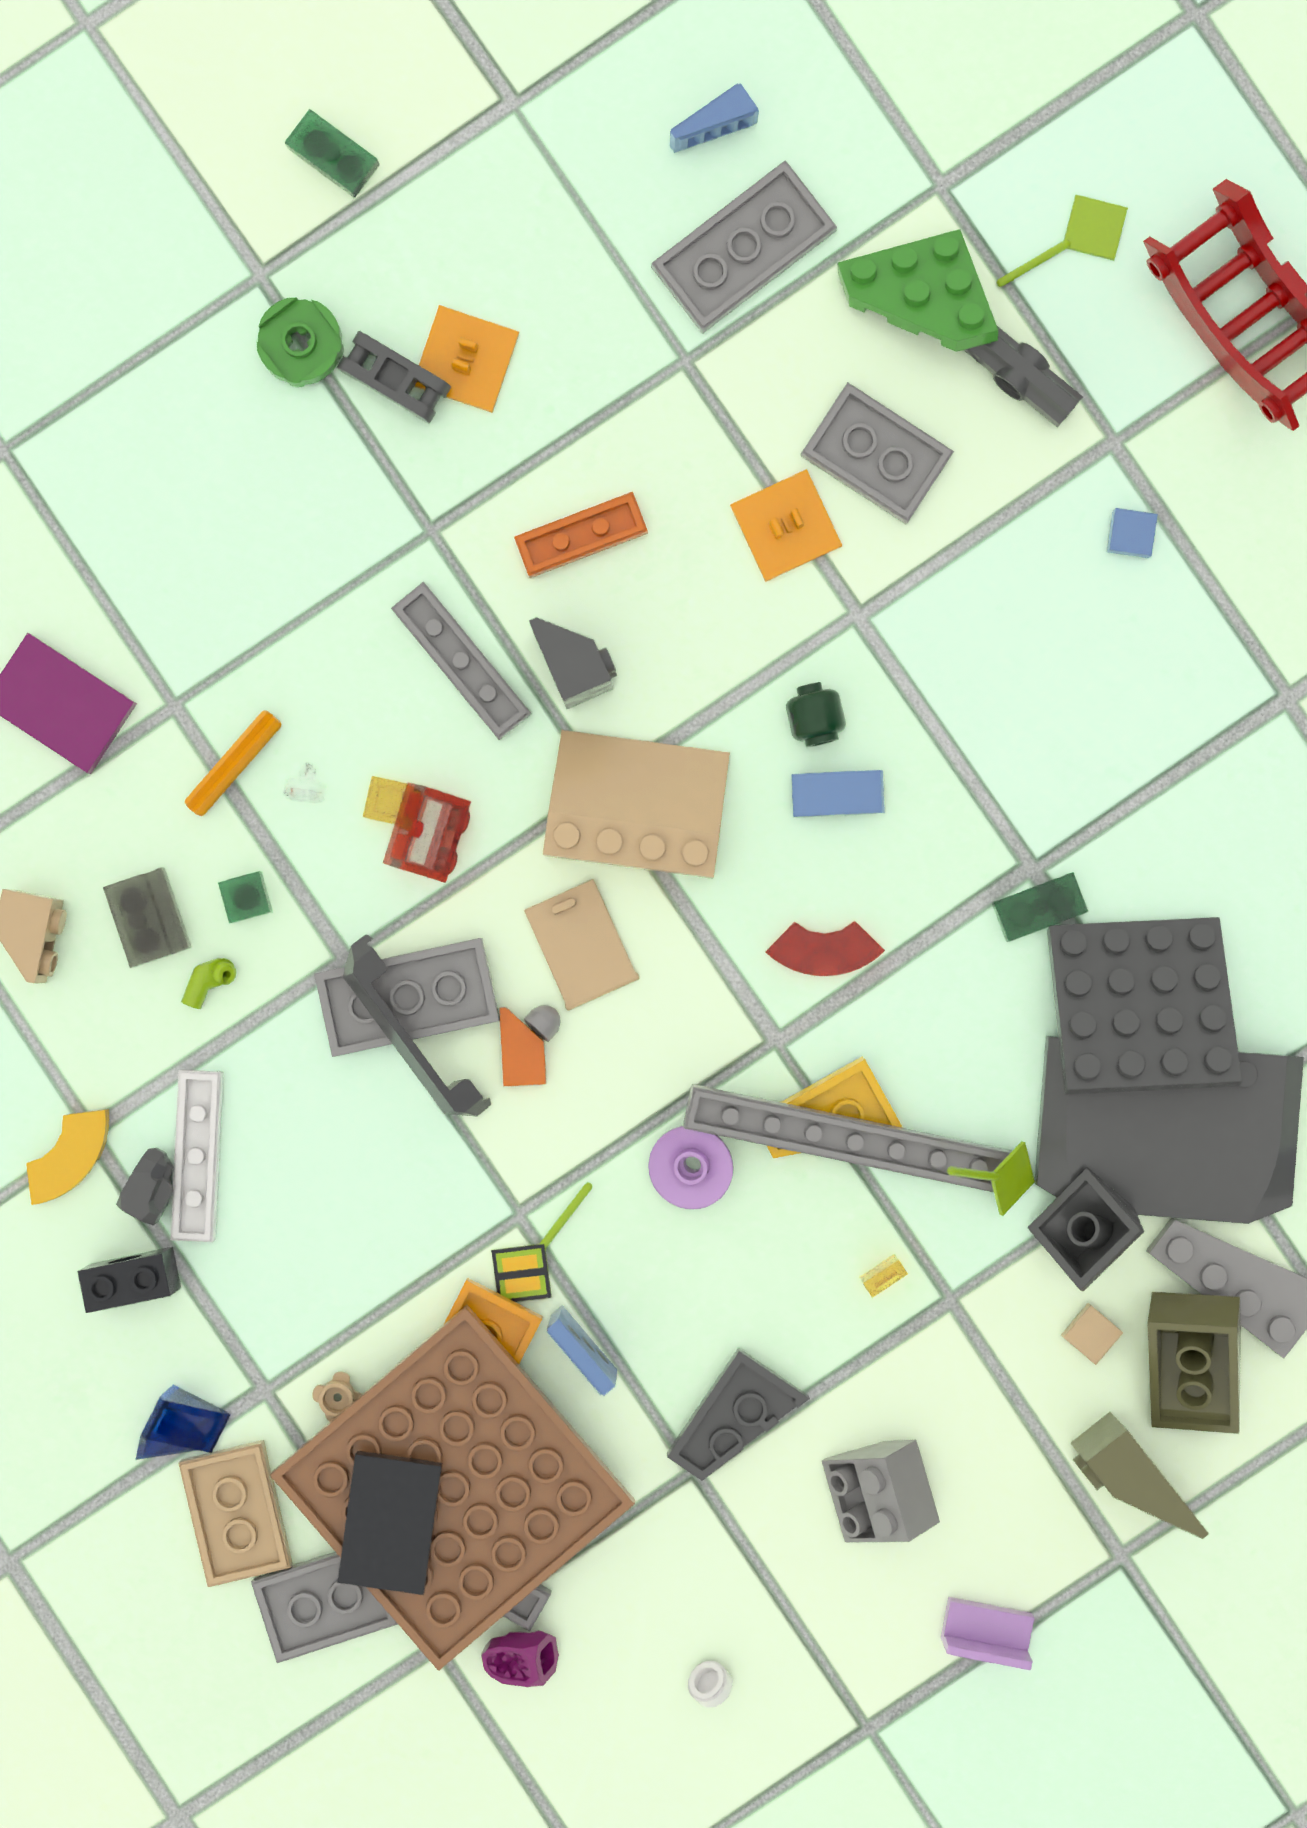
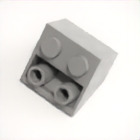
(881, 1492)

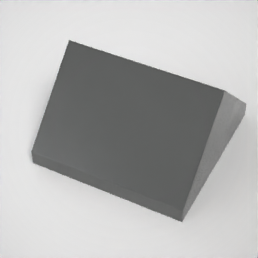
(1087, 1228)

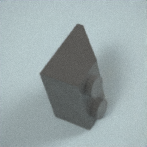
(574, 662)

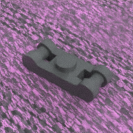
(394, 376)

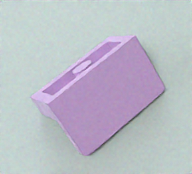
(987, 1633)

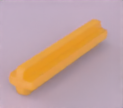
(232, 763)

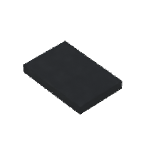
(390, 1522)

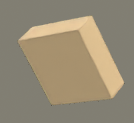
(1092, 1333)

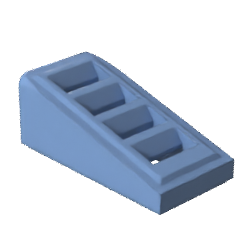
(720, 117)

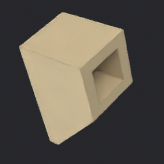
(30, 932)

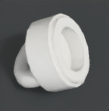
(710, 1684)

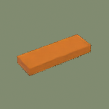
(581, 534)

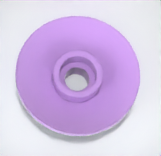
(680, 1183)

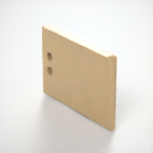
(581, 945)

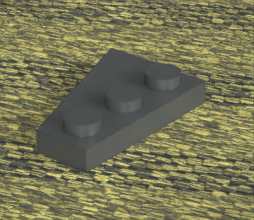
(733, 1413)

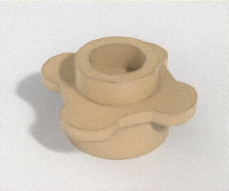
(325, 1395)

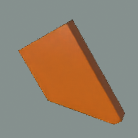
(521, 1052)

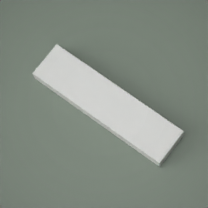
(197, 1155)

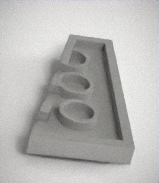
(1270, 1295)

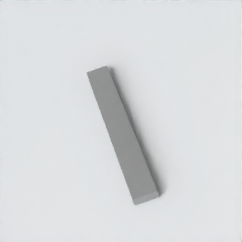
(838, 1137)

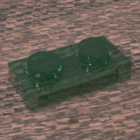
(332, 153)
(1039, 907)

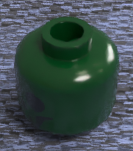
(815, 715)

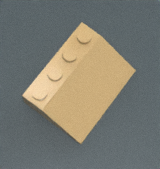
(636, 804)

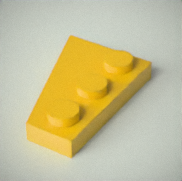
(845, 1092)

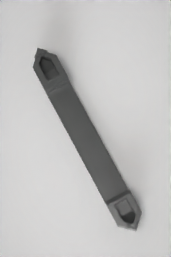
(361, 970)

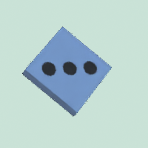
(582, 1351)

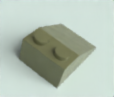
(1195, 1362)
(1115, 1460)

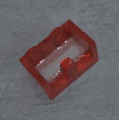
(427, 832)

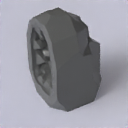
(148, 1187)

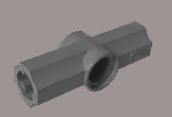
(1026, 376)

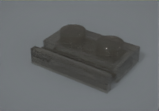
(147, 917)

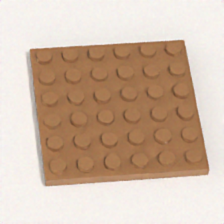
(512, 1491)

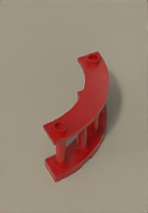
(1284, 289)

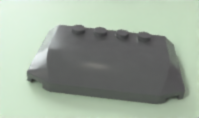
(1178, 1150)

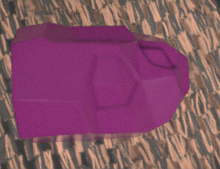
(521, 1658)

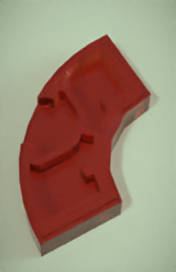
(824, 953)

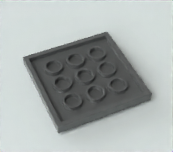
(1143, 1006)

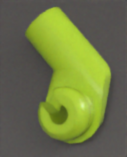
(207, 976)

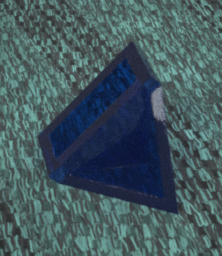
(181, 1425)

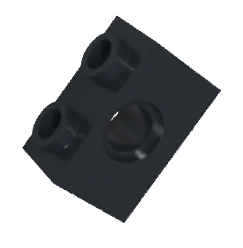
(129, 1280)

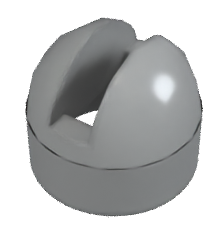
(544, 1021)

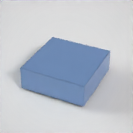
(1132, 533)

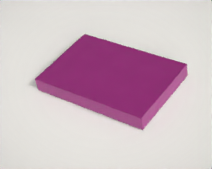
(61, 703)

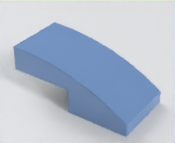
(838, 793)

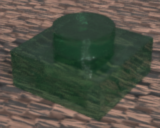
(245, 897)

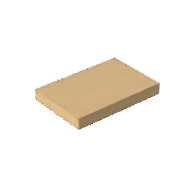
(235, 1513)

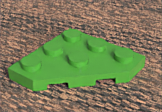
(923, 289)

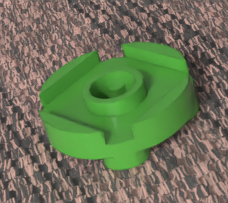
(304, 317)

